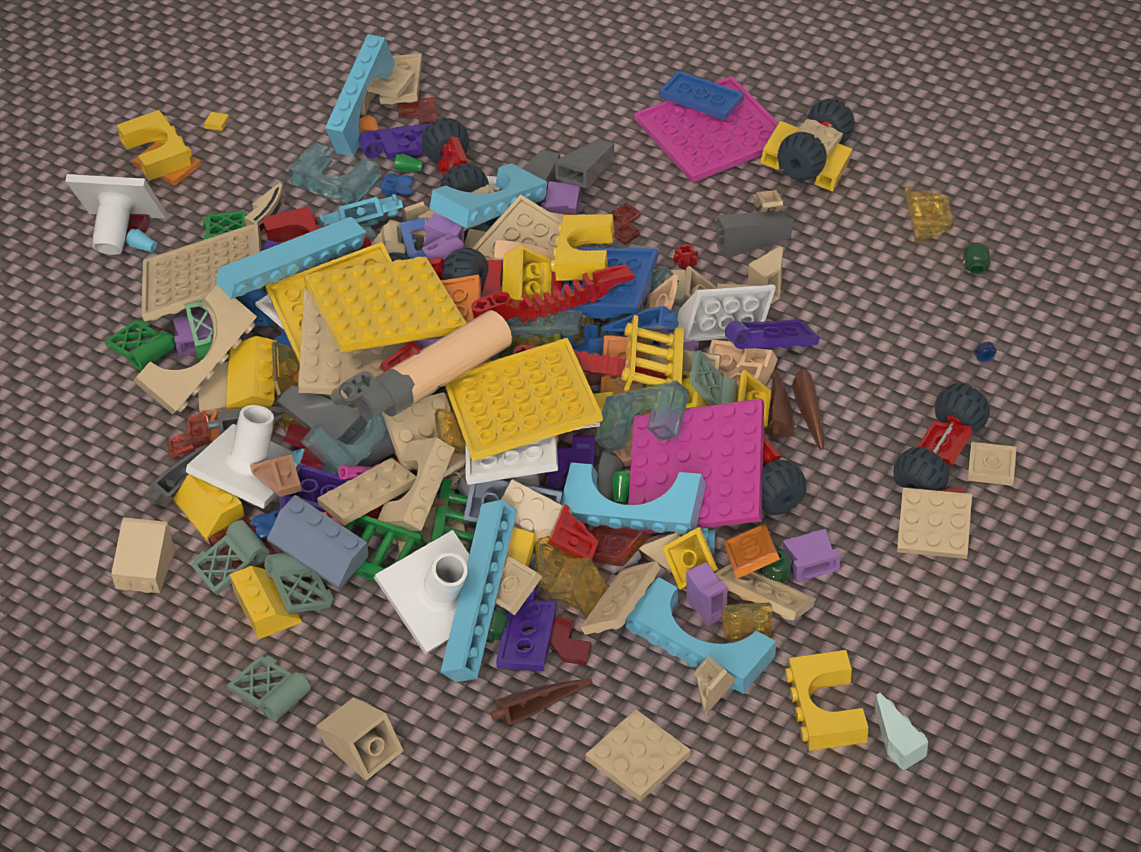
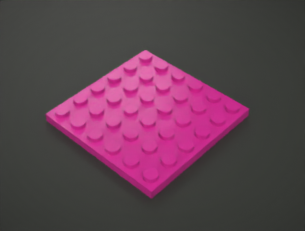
(705, 143)
(713, 441)

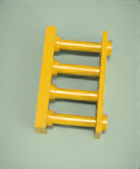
(673, 355)

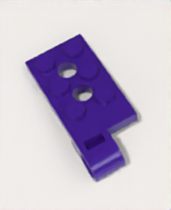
(393, 141)
(770, 334)
(582, 451)
(535, 615)

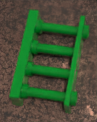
(445, 513)
(391, 532)

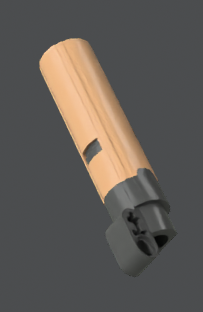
(426, 370)

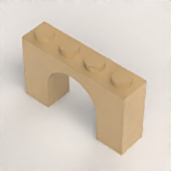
(431, 461)

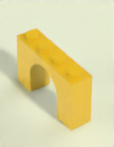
(153, 128)
(835, 162)
(577, 231)
(821, 727)

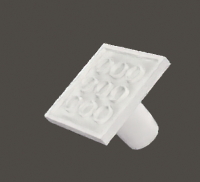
(113, 202)
(229, 457)
(517, 464)
(427, 589)

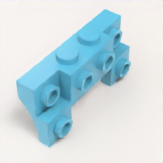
(365, 211)

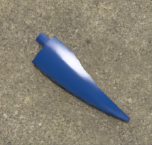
(652, 319)

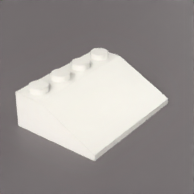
(711, 310)

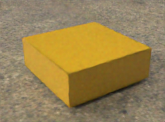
(216, 121)

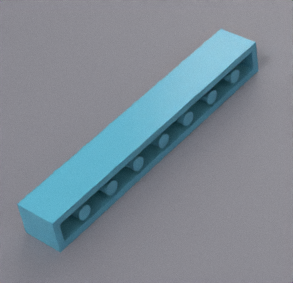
(290, 257)
(479, 591)

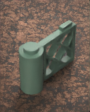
(715, 392)
(243, 543)
(285, 567)
(280, 695)

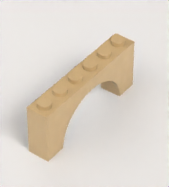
(174, 386)

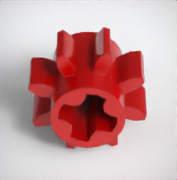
(685, 256)

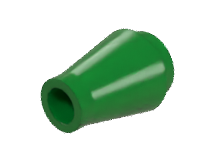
(407, 163)
(620, 487)

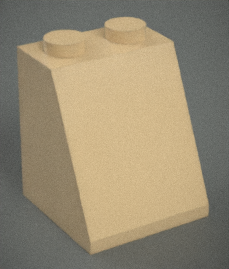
(142, 555)
(361, 737)

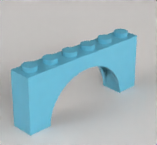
(372, 62)
(474, 208)
(673, 511)
(655, 623)

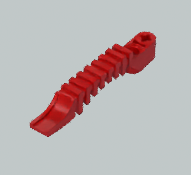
(510, 308)
(603, 364)

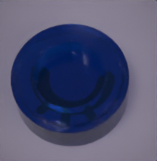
(985, 351)

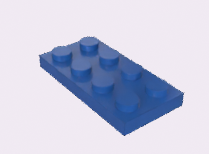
(701, 95)

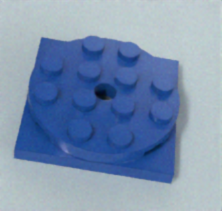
(627, 295)

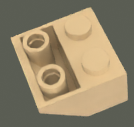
(767, 271)

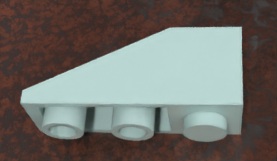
(900, 738)

